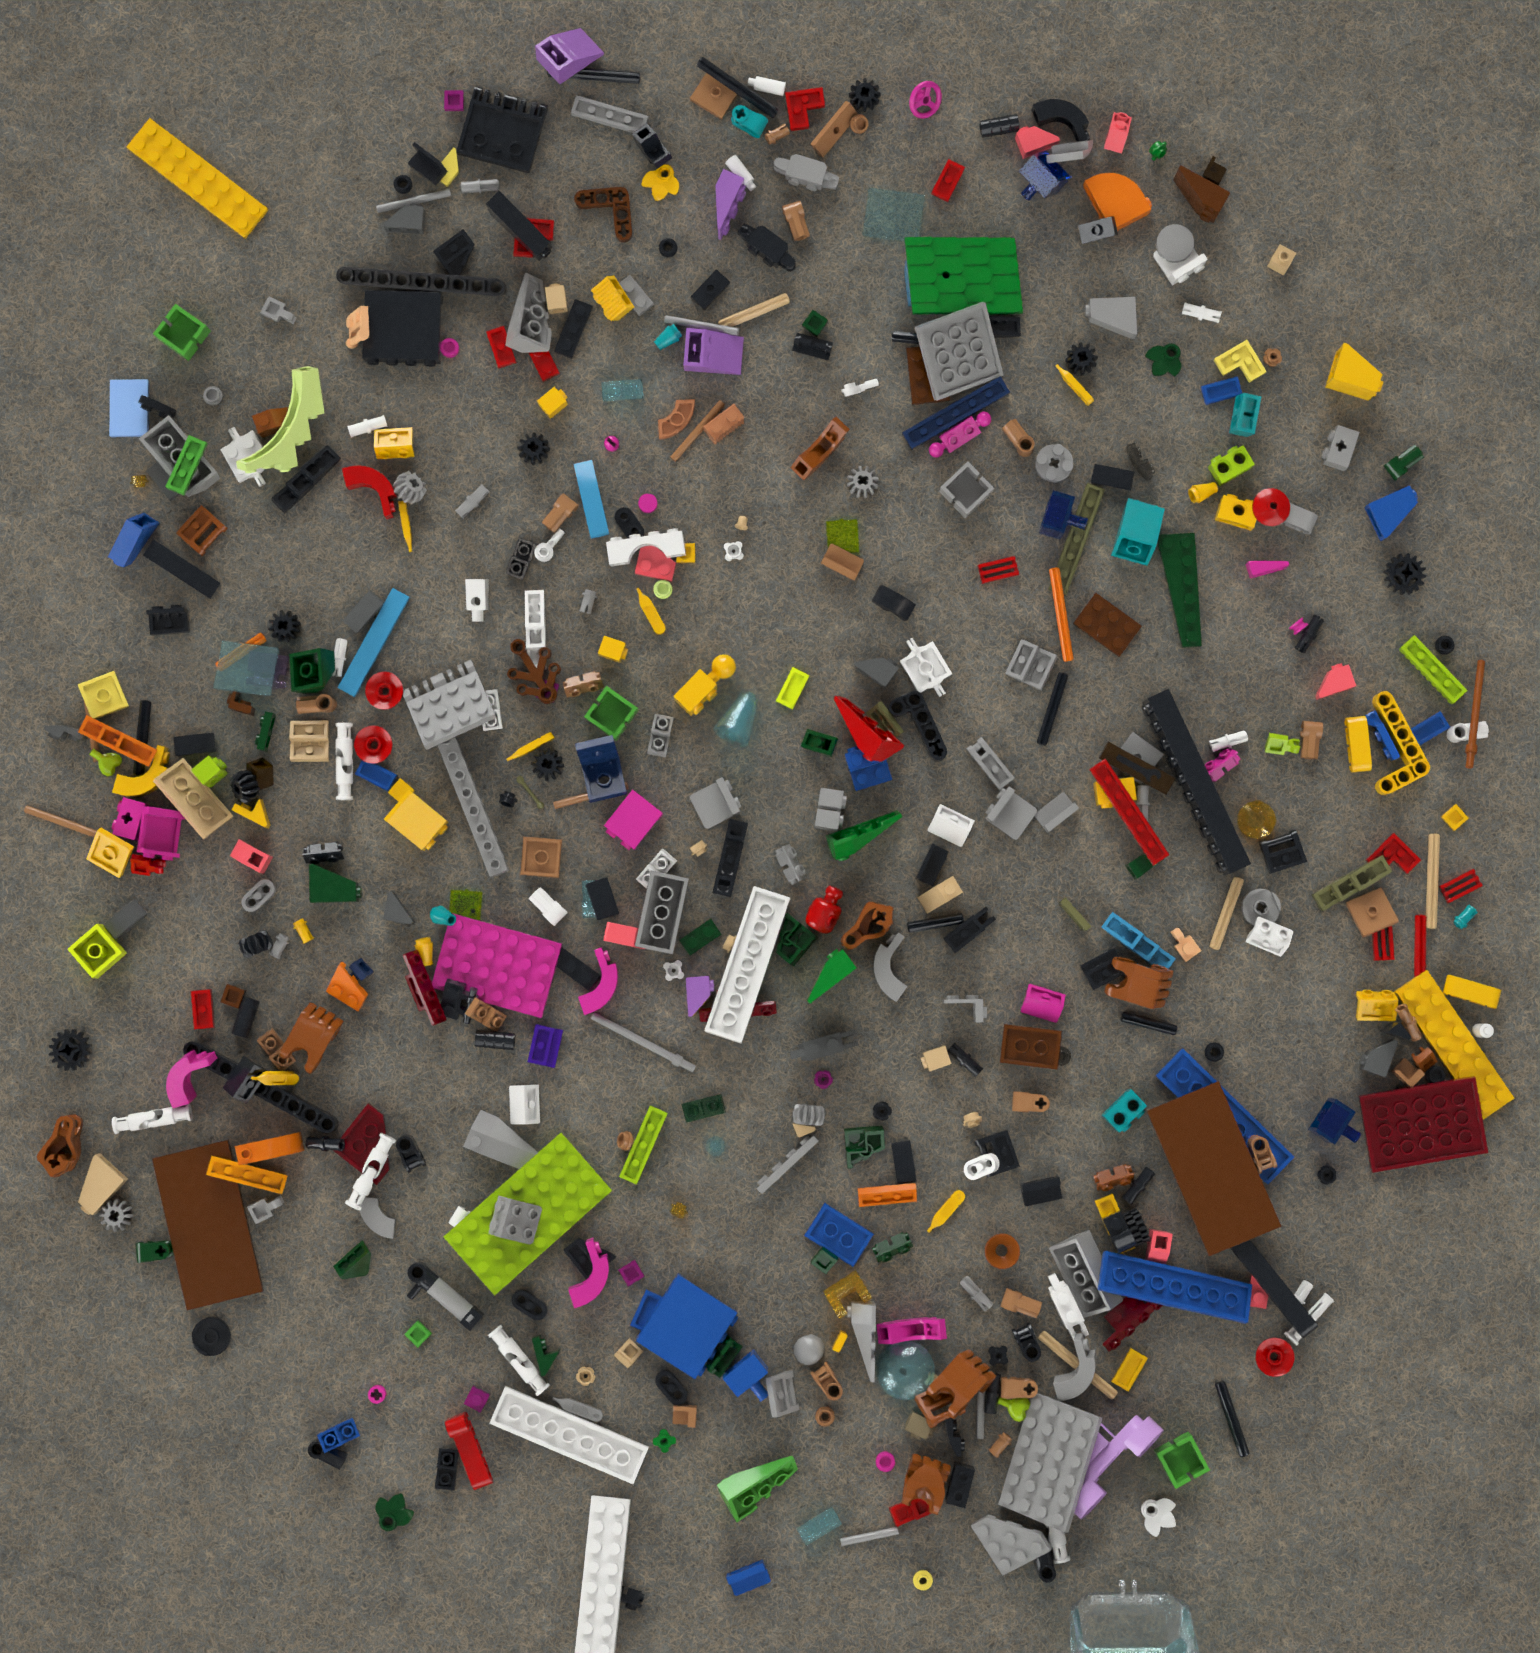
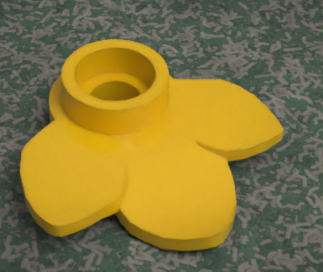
(659, 184)

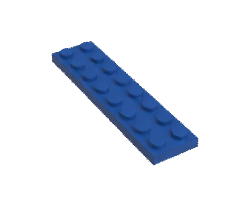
(1185, 1075)
(1175, 1287)

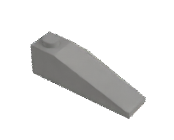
(529, 324)
(498, 1141)
(864, 1325)

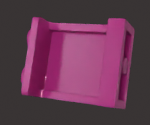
(632, 820)
(159, 833)

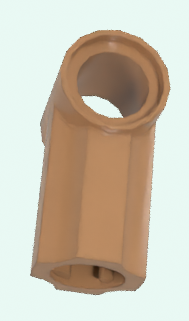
(795, 218)
(1018, 436)
(562, 510)
(314, 704)
(1310, 736)
(1016, 1301)

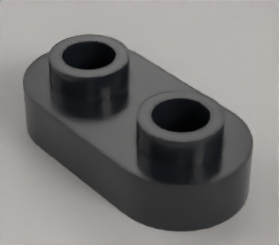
(150, 404)
(628, 524)
(529, 1305)
(671, 1387)

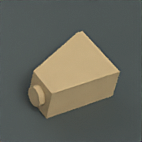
(940, 894)
(100, 1184)

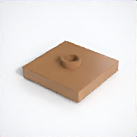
(713, 96)
(541, 857)
(1372, 912)

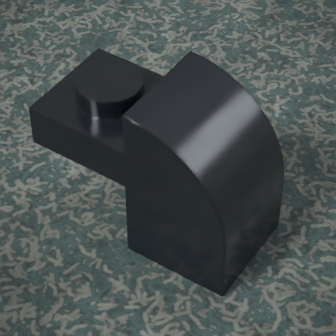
(651, 146)
(1119, 1232)

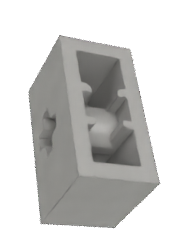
(1347, 439)

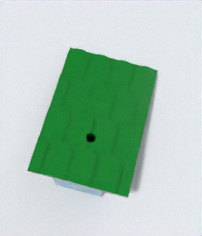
(962, 272)

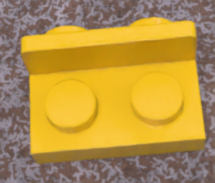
(393, 443)
(1376, 1005)

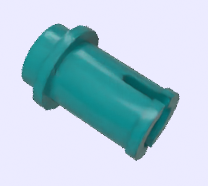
(1465, 916)

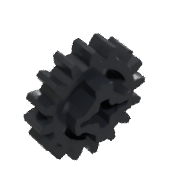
(1397, 573)
(68, 1041)

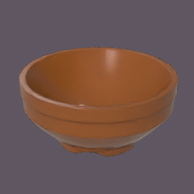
(1009, 1258)

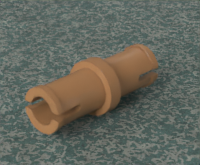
(1409, 1022)

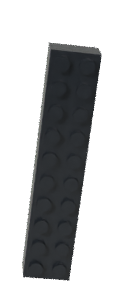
(1195, 782)

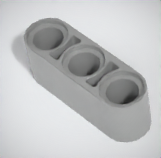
(1299, 519)

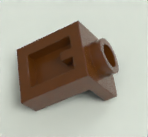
(243, 707)

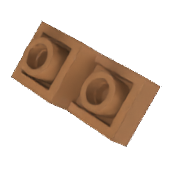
(485, 1014)
(272, 1045)

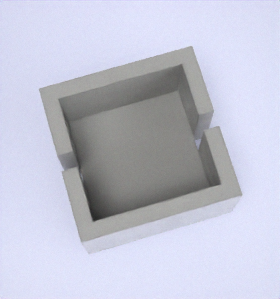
(965, 490)
(831, 800)

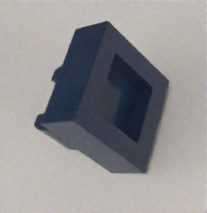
(360, 969)

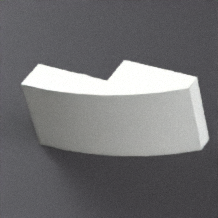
(494, 700)
(661, 863)

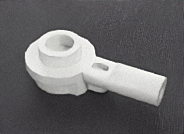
(851, 388)
(544, 551)

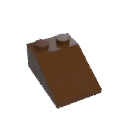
(1201, 194)

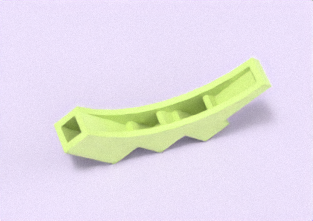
(304, 405)

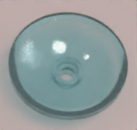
(917, 1364)

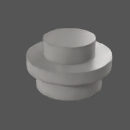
(212, 395)

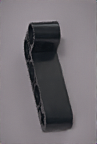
(914, 710)

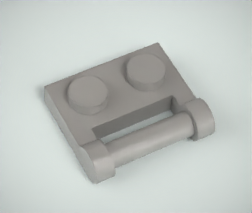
(782, 1394)

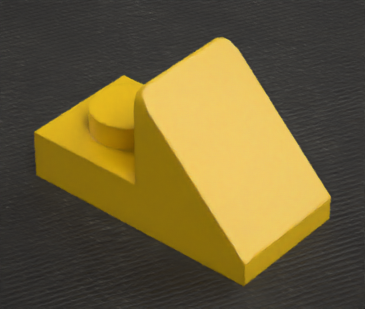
(258, 814)

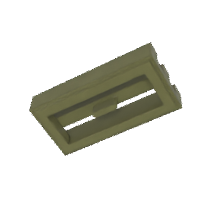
(886, 719)
(1074, 914)

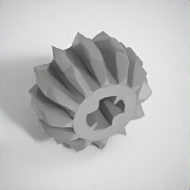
(870, 481)
(409, 487)
(808, 1114)
(121, 1220)

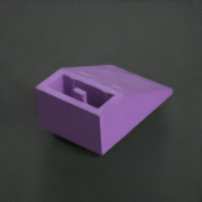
(567, 53)
(729, 191)
(712, 352)

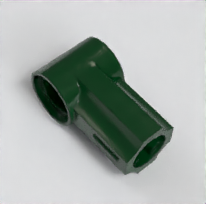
(1400, 464)

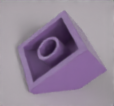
(698, 992)

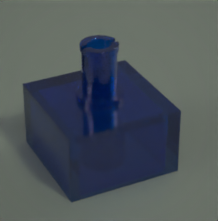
(1043, 176)
(1059, 515)
(1333, 1122)

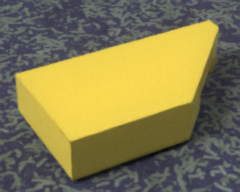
(451, 164)

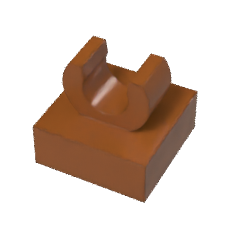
(1425, 1059)

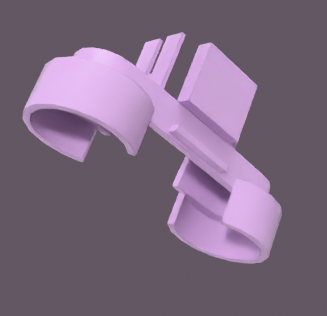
(1136, 1435)

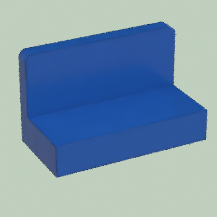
(748, 1577)

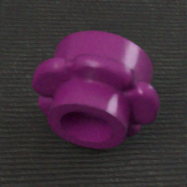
(823, 1084)

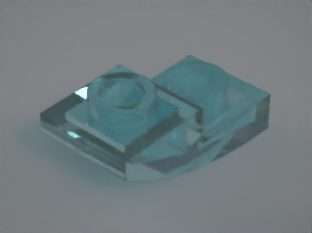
(622, 390)
(819, 1526)

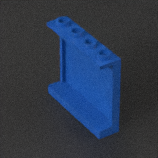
(687, 1326)

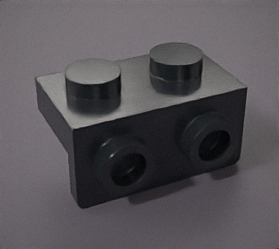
(169, 620)

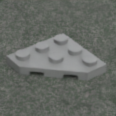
(1009, 1542)

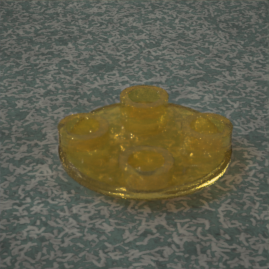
(1256, 819)

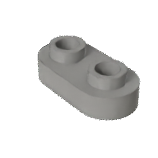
(258, 895)

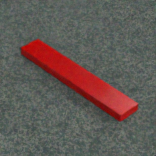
(1129, 812)

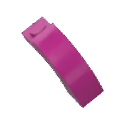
(604, 992)
(179, 1078)
(594, 1284)
(911, 1329)

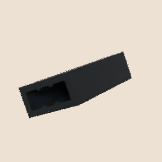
(518, 226)

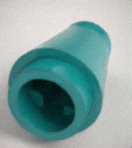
(668, 337)
(442, 916)

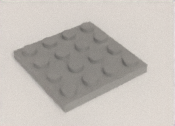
(959, 351)

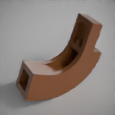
(821, 449)

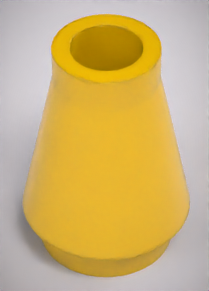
(1200, 492)
(425, 949)

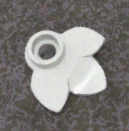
(1160, 1516)

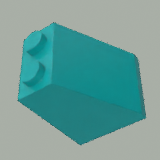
(1138, 532)

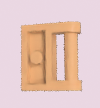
(358, 326)

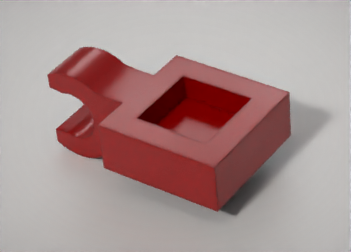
(145, 866)

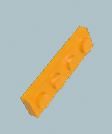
(246, 1174)

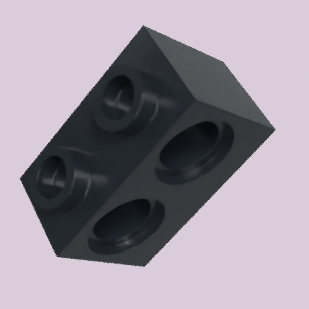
(959, 1484)

